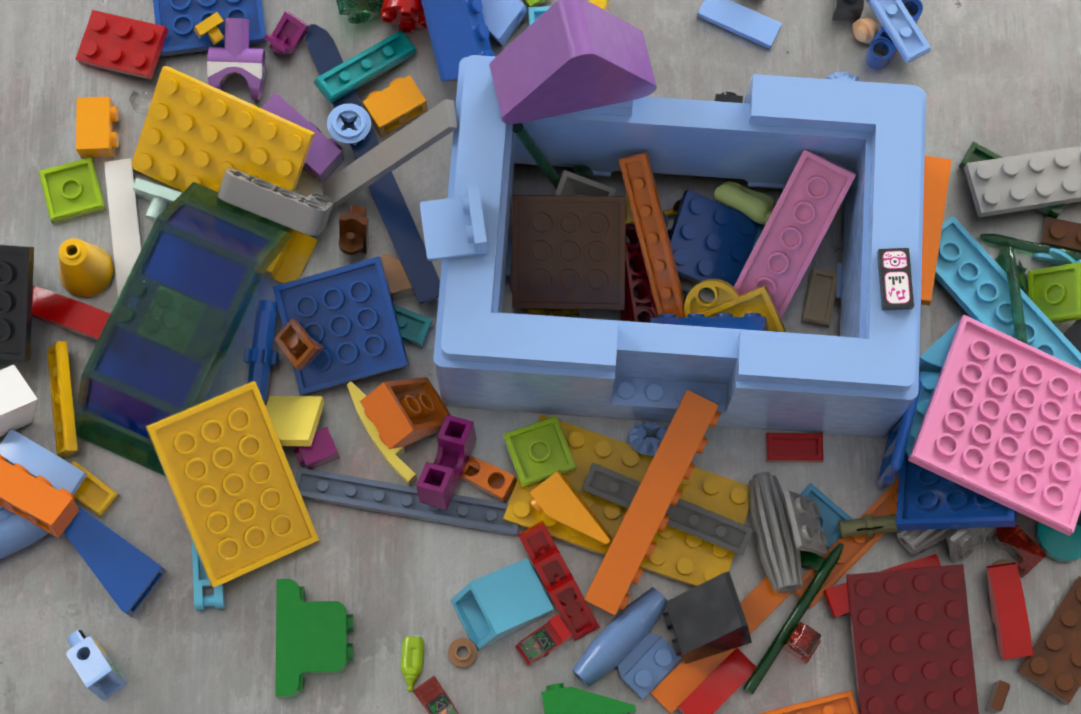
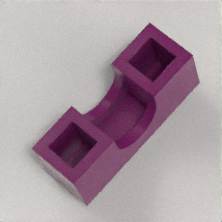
(441, 478)

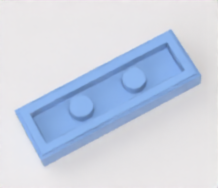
(740, 21)
(901, 28)

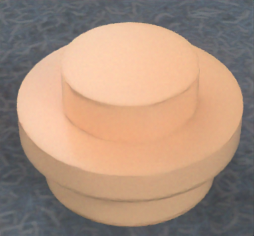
(865, 30)

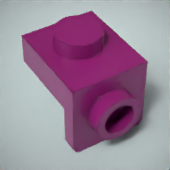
(287, 34)

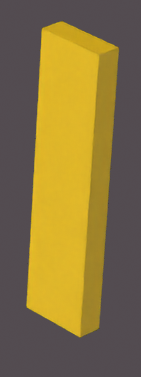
(62, 399)

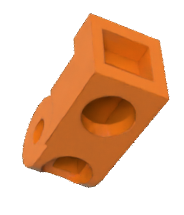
(489, 479)

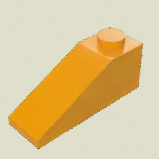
(565, 505)

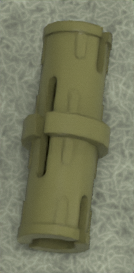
(867, 526)

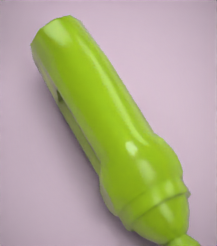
(412, 660)

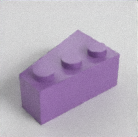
(324, 153)

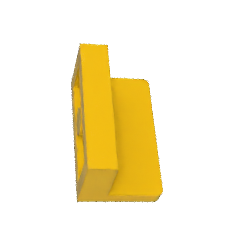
(293, 260)

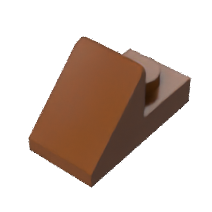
(298, 345)

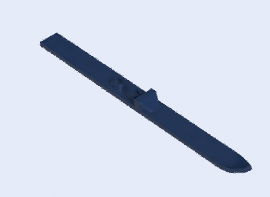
(385, 190)

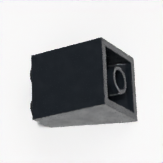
(707, 619)

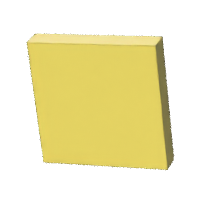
(295, 418)

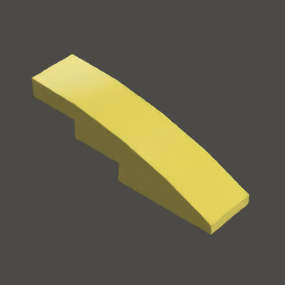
(391, 456)

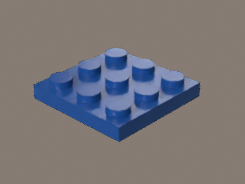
(710, 239)

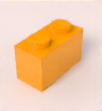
(395, 105)
(96, 127)

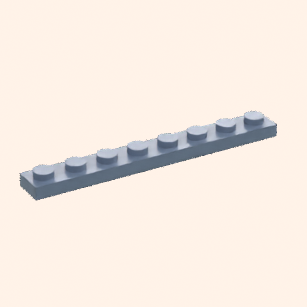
(401, 501)

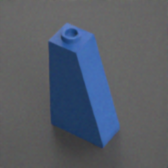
(115, 562)

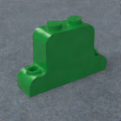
(309, 638)

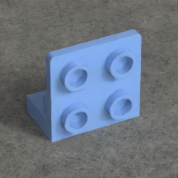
(454, 226)

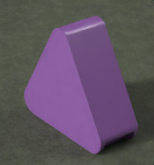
(571, 63)

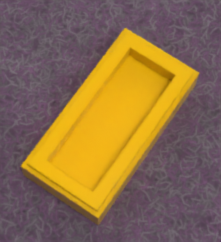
(95, 493)

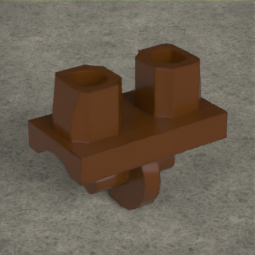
(354, 231)

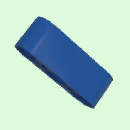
(883, 42)

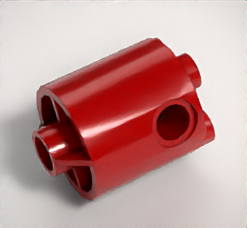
(405, 14)

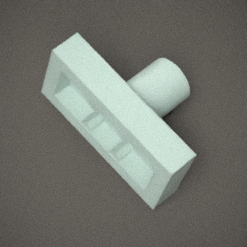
(158, 195)

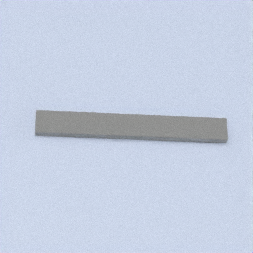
(391, 153)

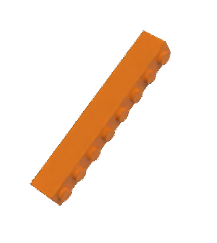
(651, 502)

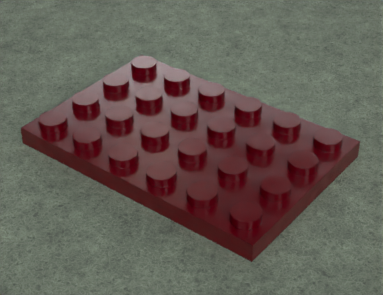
(912, 641)

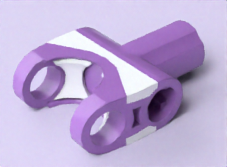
(237, 58)

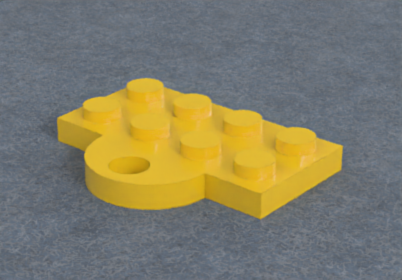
(729, 301)

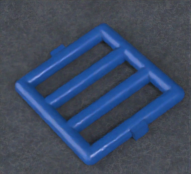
(897, 445)

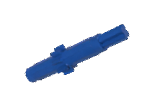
(262, 353)

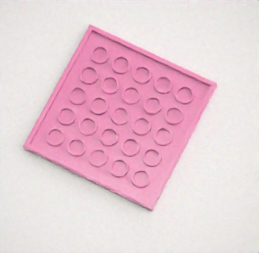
(1006, 425)

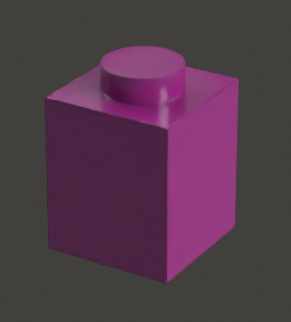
(320, 452)

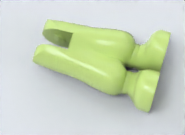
(748, 201)

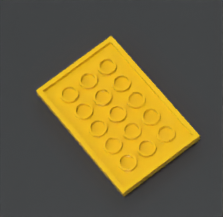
(202, 131)
(232, 483)

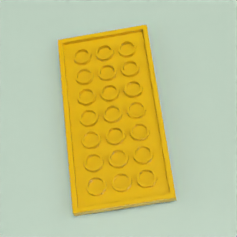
(677, 553)

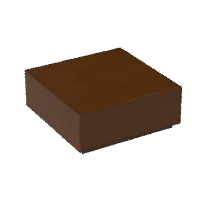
(997, 697)

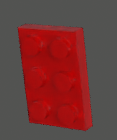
(122, 44)

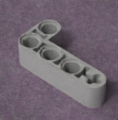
(276, 203)

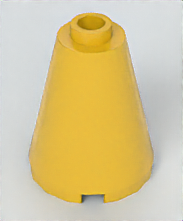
(84, 268)

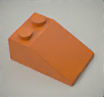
(405, 411)

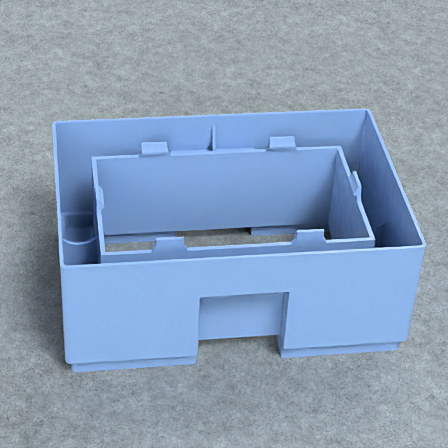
(643, 369)

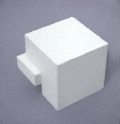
(16, 401)

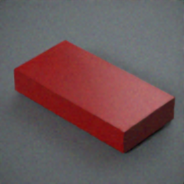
(794, 447)

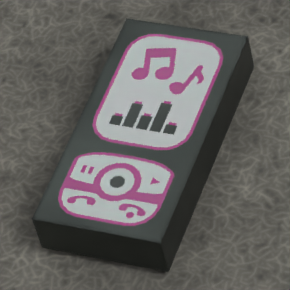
(895, 279)

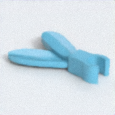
(1055, 257)

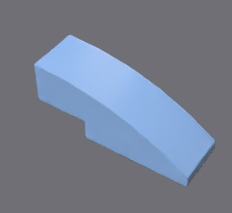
(41, 462)

